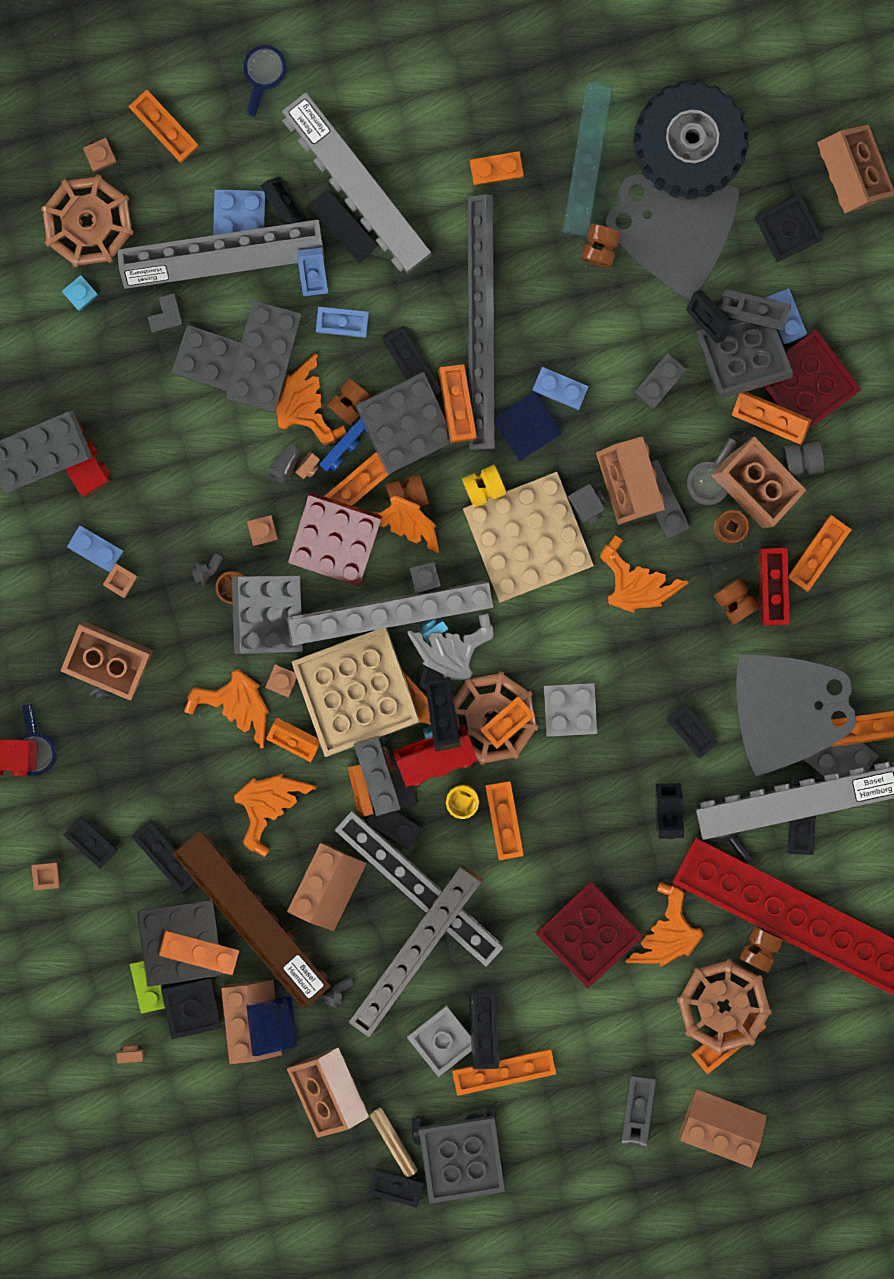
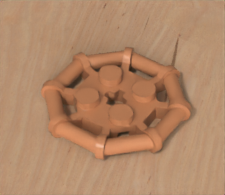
(89, 235)
(493, 702)
(709, 1007)

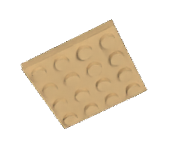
(528, 537)
(355, 691)

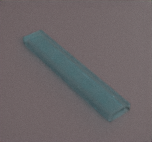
(587, 159)

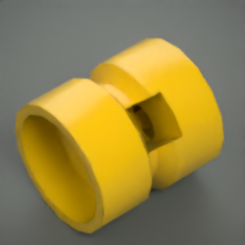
(493, 486)
(462, 801)

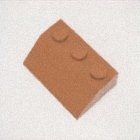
(856, 168)
(630, 480)
(758, 483)
(107, 660)
(327, 886)
(235, 999)
(328, 1093)
(722, 1128)

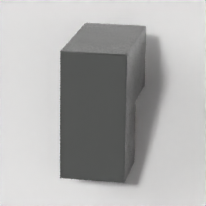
(169, 318)

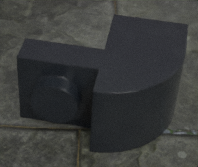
(669, 810)

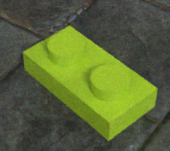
(148, 997)

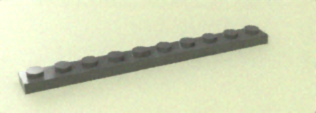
(481, 319)

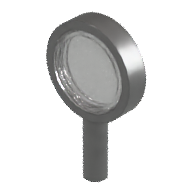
(702, 485)

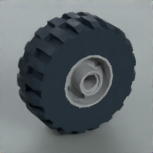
(697, 113)

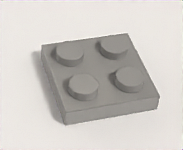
(570, 709)
(441, 1040)

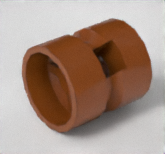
(603, 237)
(349, 392)
(410, 490)
(731, 527)
(224, 586)
(736, 601)
(763, 940)

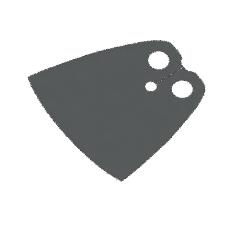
(681, 235)
(779, 711)

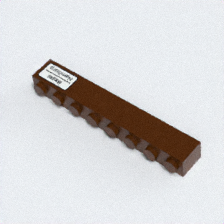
(252, 920)

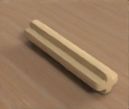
(393, 1142)

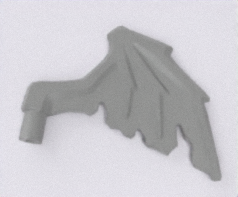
(450, 654)

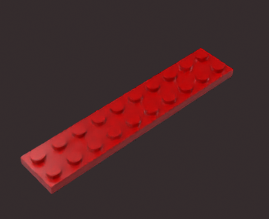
(788, 914)

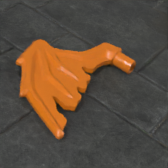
(300, 402)
(408, 519)
(637, 587)
(239, 701)
(266, 800)
(670, 937)

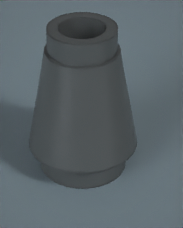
(284, 464)

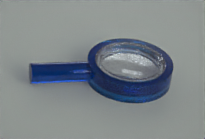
(264, 70)
(45, 745)

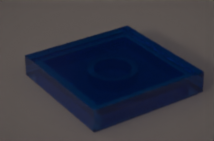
(527, 426)
(271, 1026)

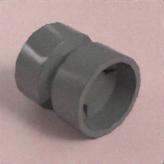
(803, 458)

